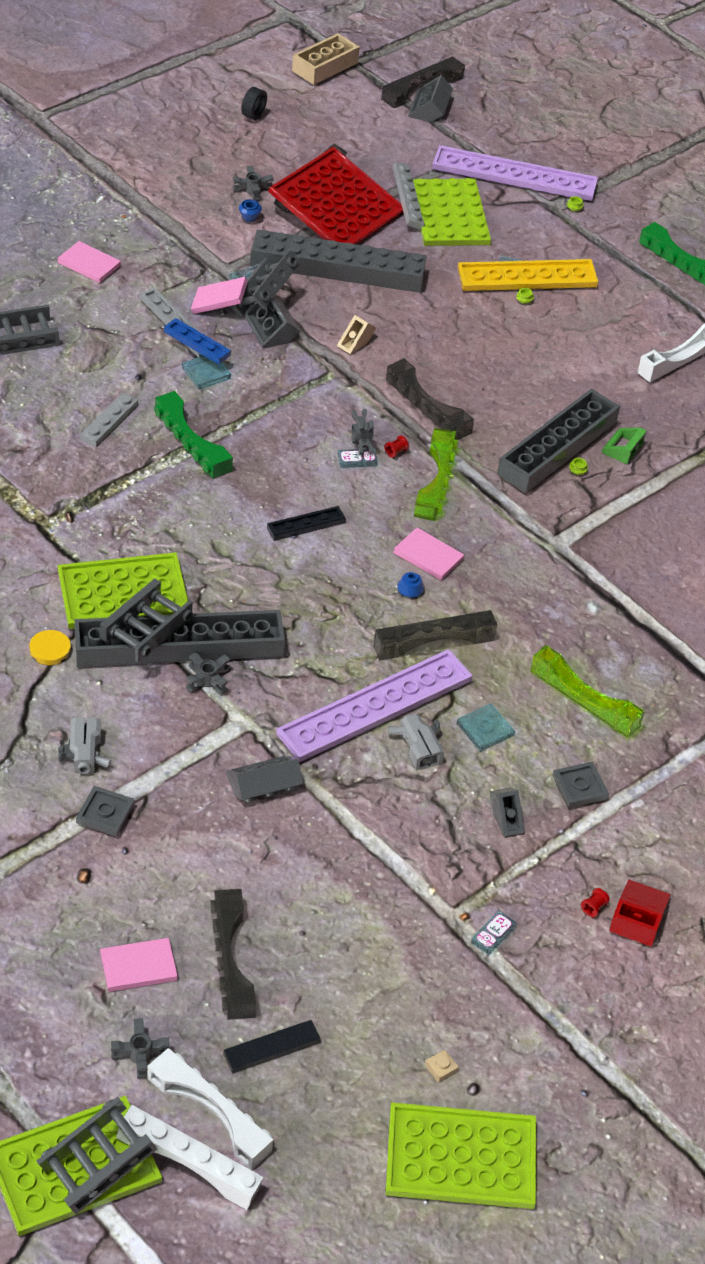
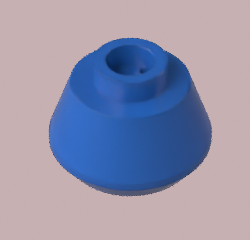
(250, 209)
(410, 585)

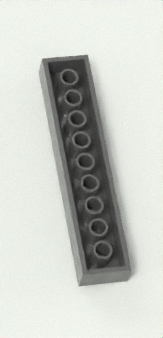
(343, 260)
(208, 634)

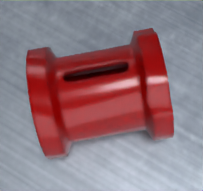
(396, 446)
(595, 902)

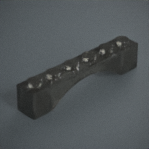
(398, 91)
(403, 377)
(471, 627)
(238, 991)

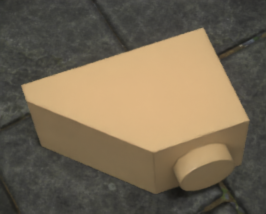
(356, 335)

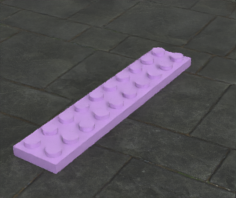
(515, 173)
(373, 705)

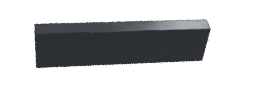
(306, 523)
(271, 1046)

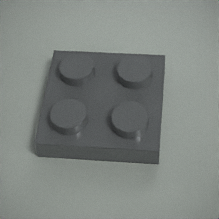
(580, 784)
(105, 811)

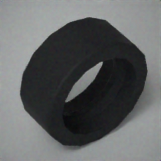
(254, 103)

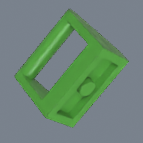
(625, 453)

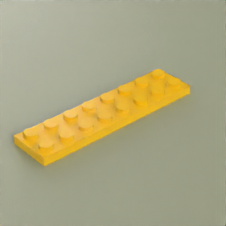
(527, 274)

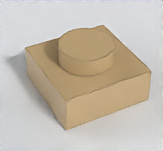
(441, 1066)

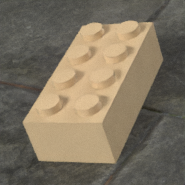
(325, 58)

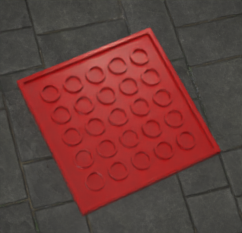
(336, 199)

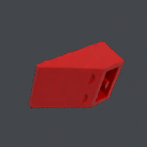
(639, 912)

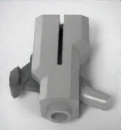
(421, 739)
(82, 745)

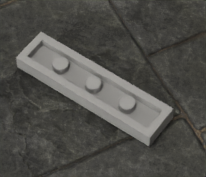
(109, 419)

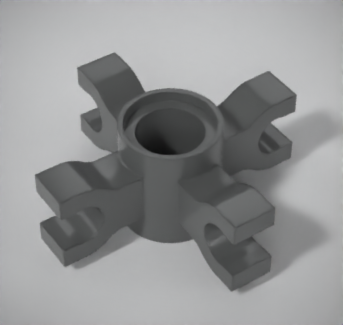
(252, 183)
(362, 431)
(208, 673)
(139, 1056)

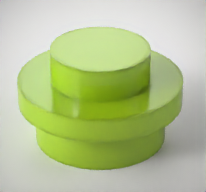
(575, 203)
(525, 295)
(578, 466)

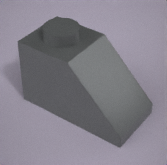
(507, 810)

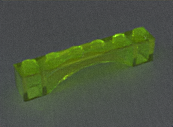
(429, 498)
(617, 713)

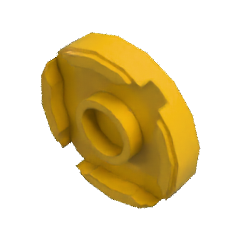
(50, 647)

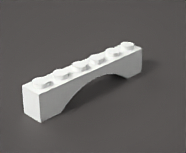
(657, 364)
(175, 1077)
(226, 1175)

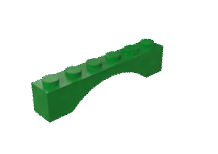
(658, 240)
(212, 457)

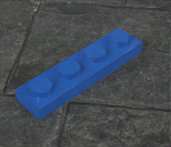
(197, 341)

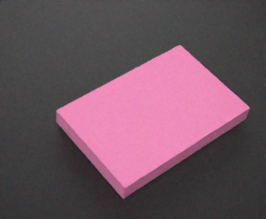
(89, 262)
(219, 295)
(428, 553)
(138, 964)

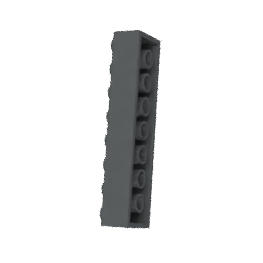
(558, 440)

